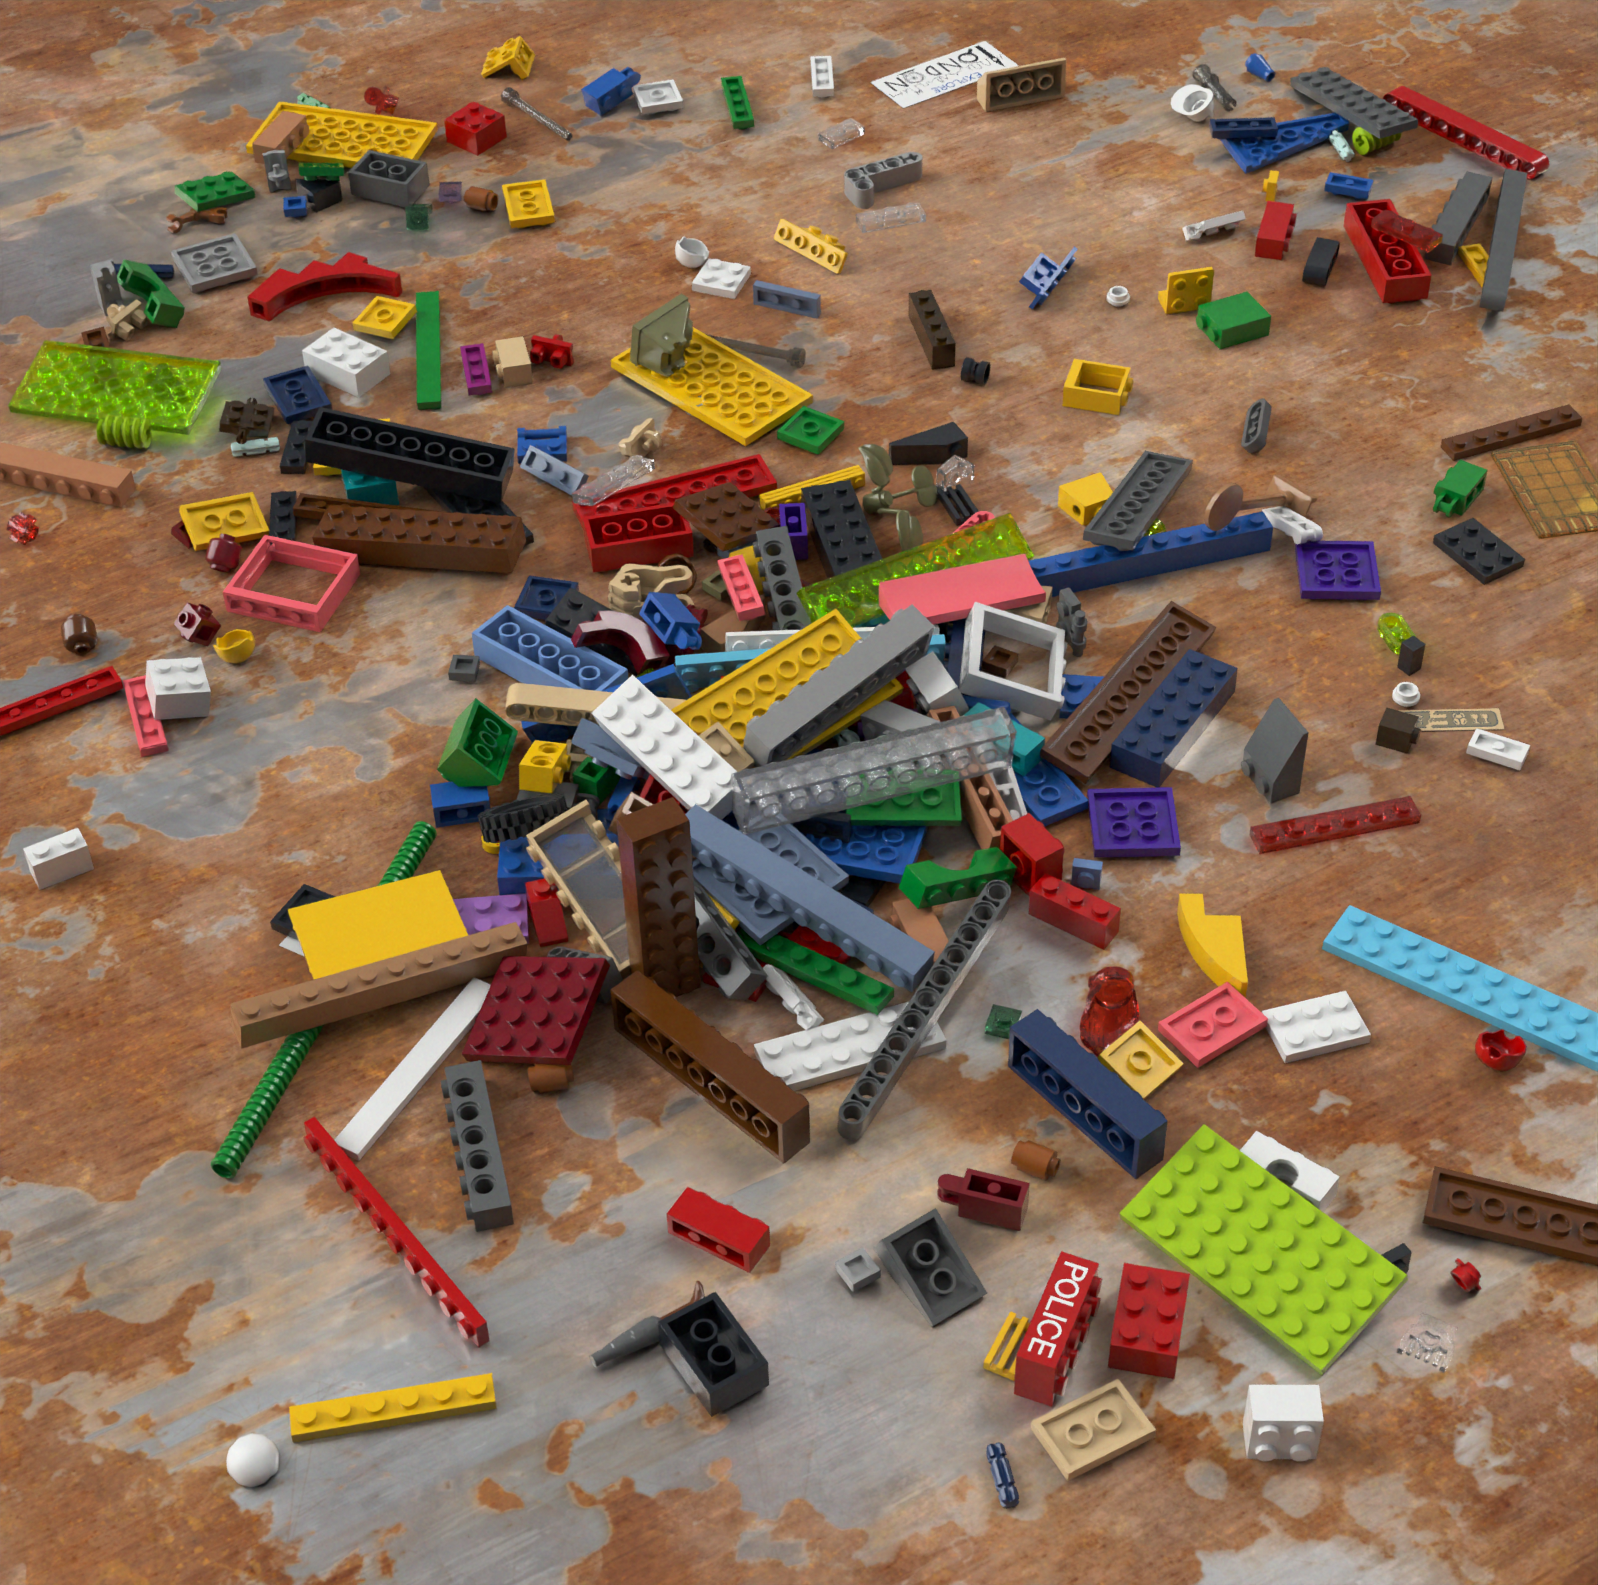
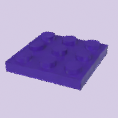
(1337, 570)
(1133, 822)

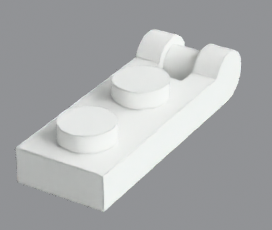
(1293, 524)

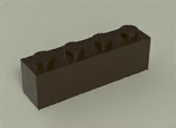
(931, 329)

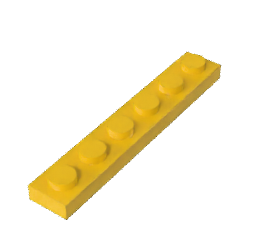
(392, 1407)

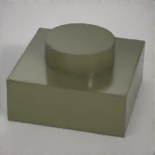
(715, 586)

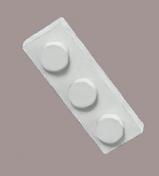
(822, 76)

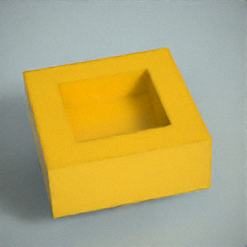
(1270, 185)

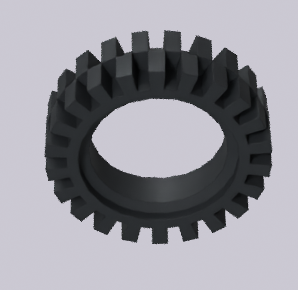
(520, 817)

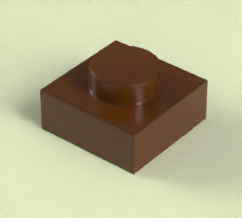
(1000, 661)

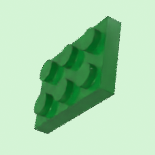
(329, 170)
(214, 191)

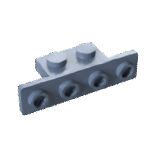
(606, 750)

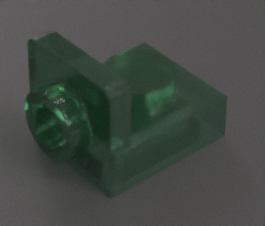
(418, 216)

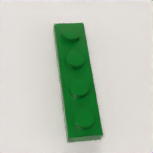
(737, 102)

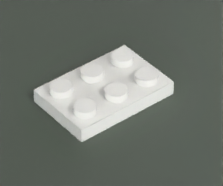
(1316, 1027)

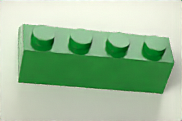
(477, 748)

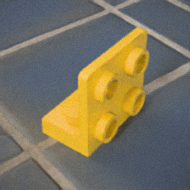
(513, 52)
(1187, 290)

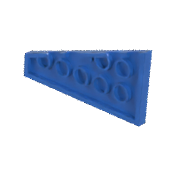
(1291, 138)

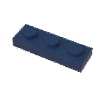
(1243, 128)

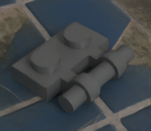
(1072, 620)

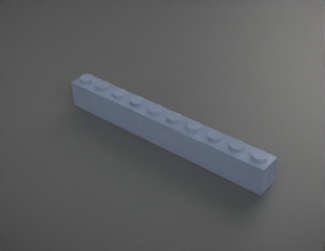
(808, 900)

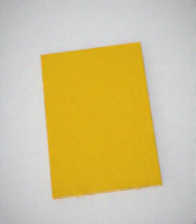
(376, 924)

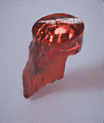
(1109, 1008)

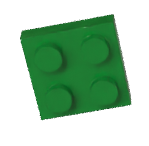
(810, 430)

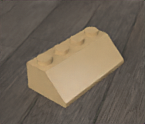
(1022, 84)

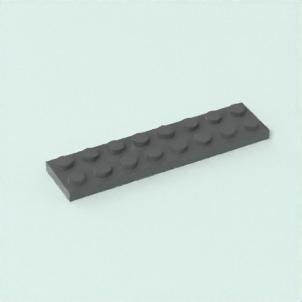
(1353, 102)
(1137, 501)

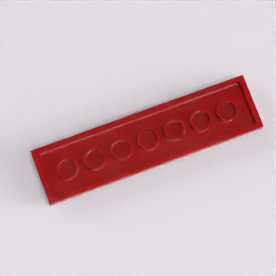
(747, 474)

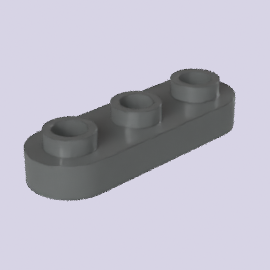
(1256, 426)

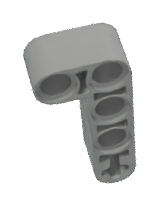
(867, 179)

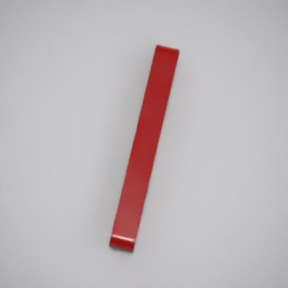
(1469, 133)

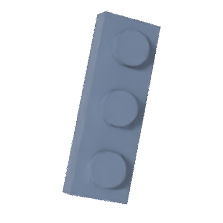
(787, 299)
(553, 470)

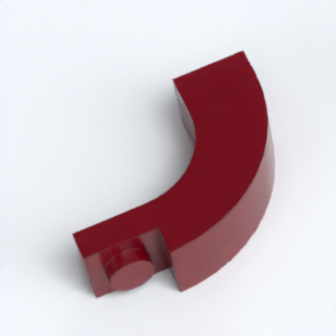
(626, 633)

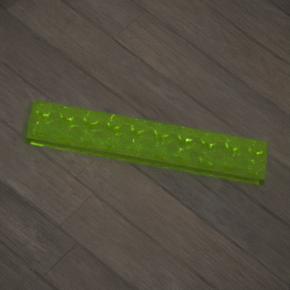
(857, 591)

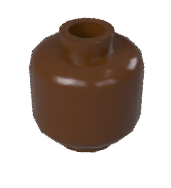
(79, 634)

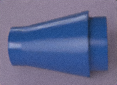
(1258, 66)

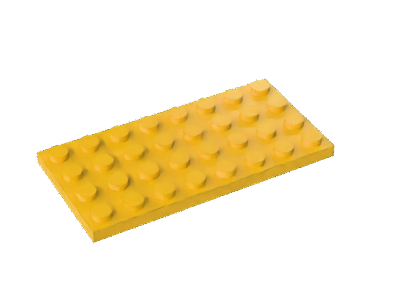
(348, 135)
(735, 391)
(771, 678)

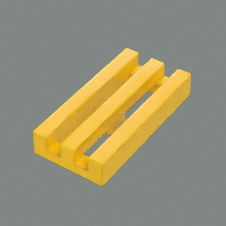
(1022, 1325)

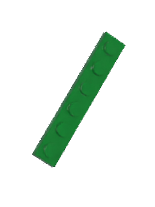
(821, 971)

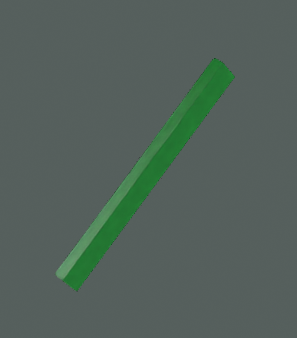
(428, 350)

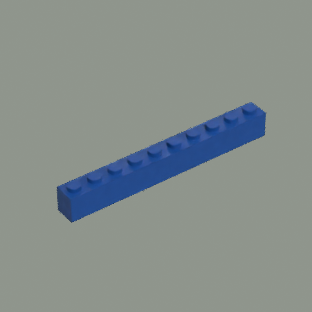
(1154, 555)

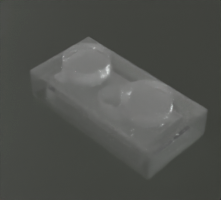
(841, 133)

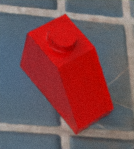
(546, 912)

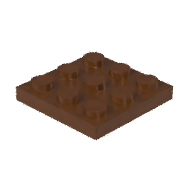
(724, 515)

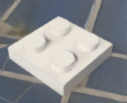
(657, 97)
(721, 278)

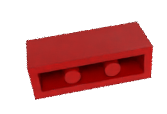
(1275, 230)
(1074, 911)
(718, 1229)

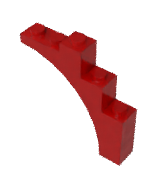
(320, 279)

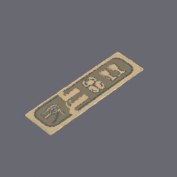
(1458, 719)

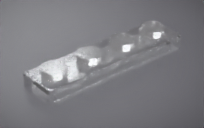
(613, 481)

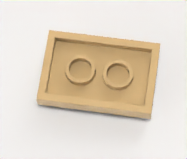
(1093, 1429)

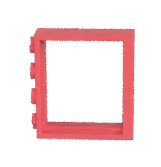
(286, 611)

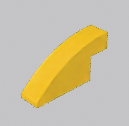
(1214, 942)

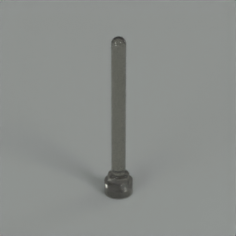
(512, 98)
(794, 356)

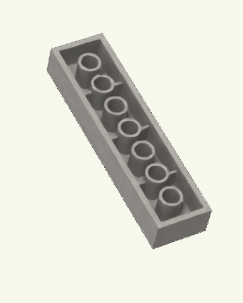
(838, 688)

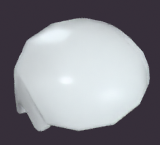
(691, 252)
(252, 1460)

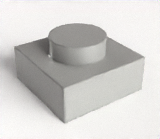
(858, 1269)

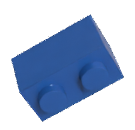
(458, 804)

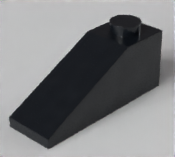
(930, 446)

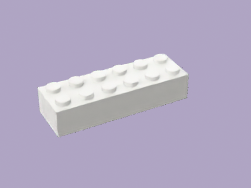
(667, 748)

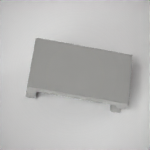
(106, 284)

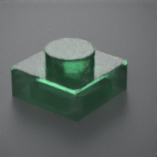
(1001, 1020)

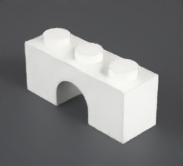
(1307, 1178)

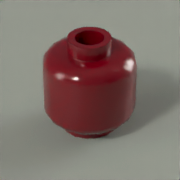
(223, 553)

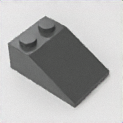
(1276, 753)
(930, 1267)

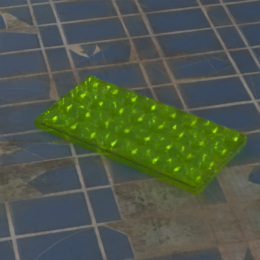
(102, 381)

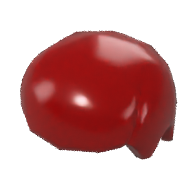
(1499, 1051)

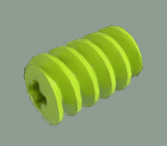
(1367, 142)
(124, 433)

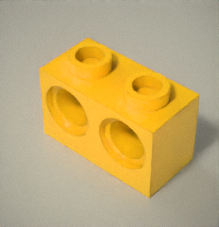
(543, 766)

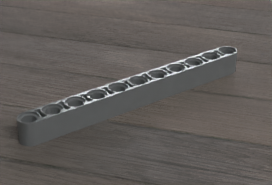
(1503, 240)
(920, 1017)

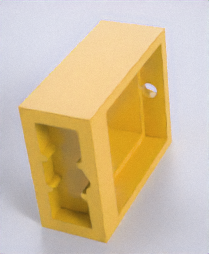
(1099, 375)

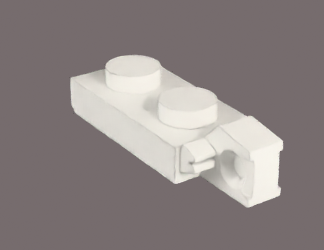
(1212, 226)
(793, 997)

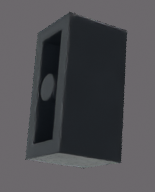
(1411, 655)

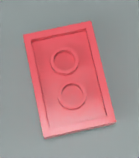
(1212, 1024)

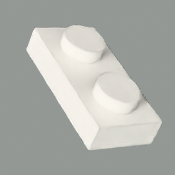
(1498, 749)

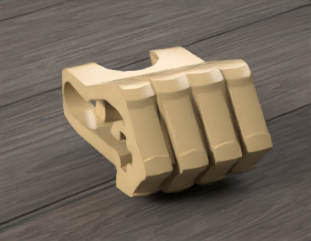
(635, 581)

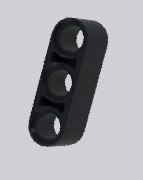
(1321, 261)

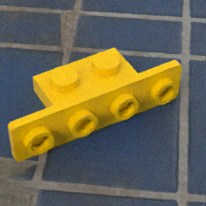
(812, 244)

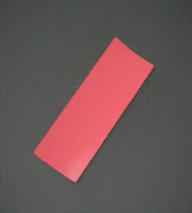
(953, 591)

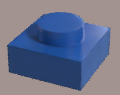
(295, 206)

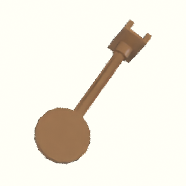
(1230, 500)

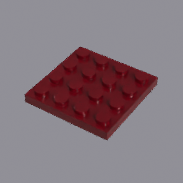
(536, 1010)

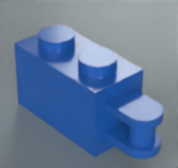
(610, 89)
(671, 620)

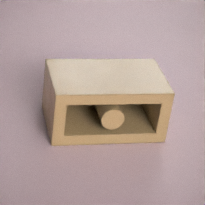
(512, 361)

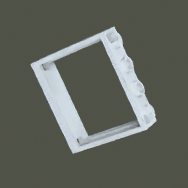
(1022, 629)

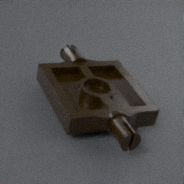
(246, 419)

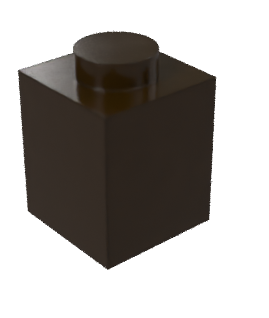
(1398, 730)

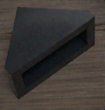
(320, 193)

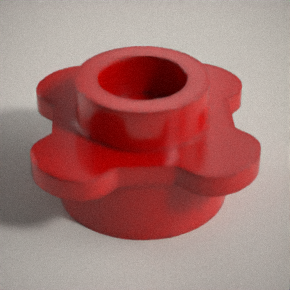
(1466, 1276)

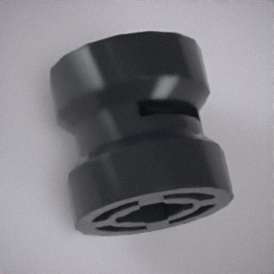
(975, 371)

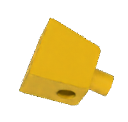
(1084, 497)

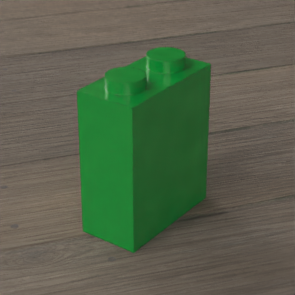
(1233, 320)

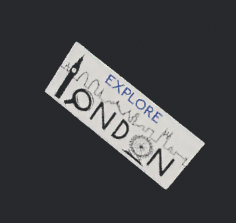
(942, 74)

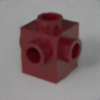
(197, 624)

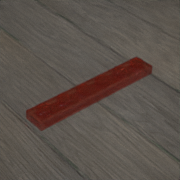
(1334, 825)

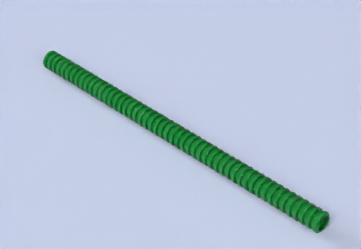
(297, 1045)

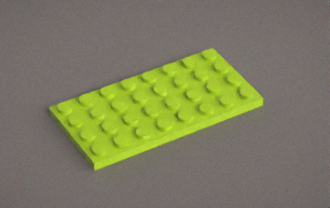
(1264, 1248)

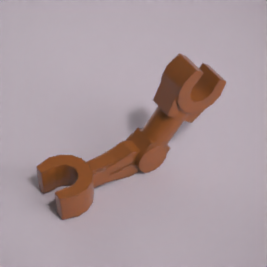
(214, 215)

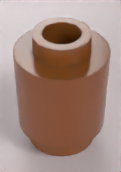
(481, 199)
(550, 1077)
(1035, 1160)

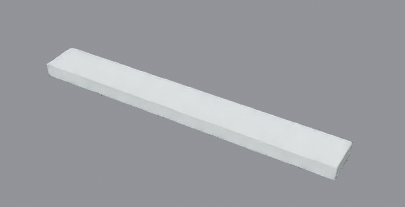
(413, 1071)

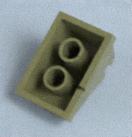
(662, 337)

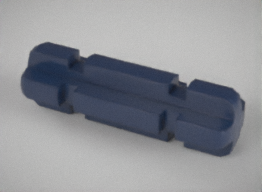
(1002, 1475)

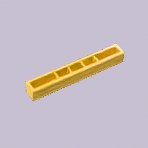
(792, 493)

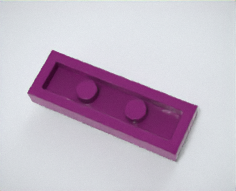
(476, 369)

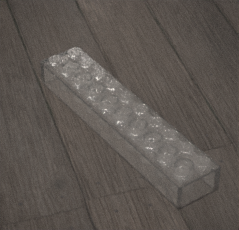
(872, 770)

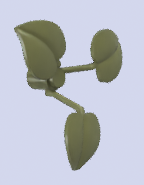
(879, 469)

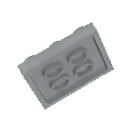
(214, 263)

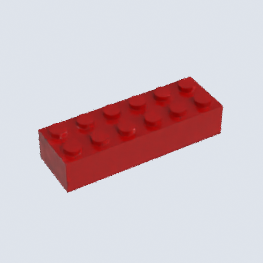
(1391, 263)

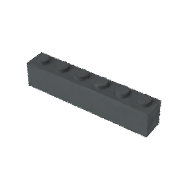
(1459, 216)

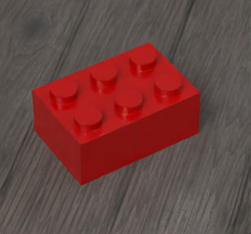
(1148, 1320)

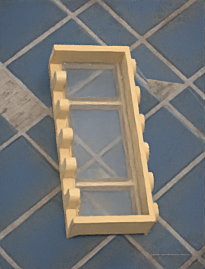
(588, 878)

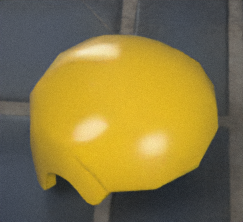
(235, 646)

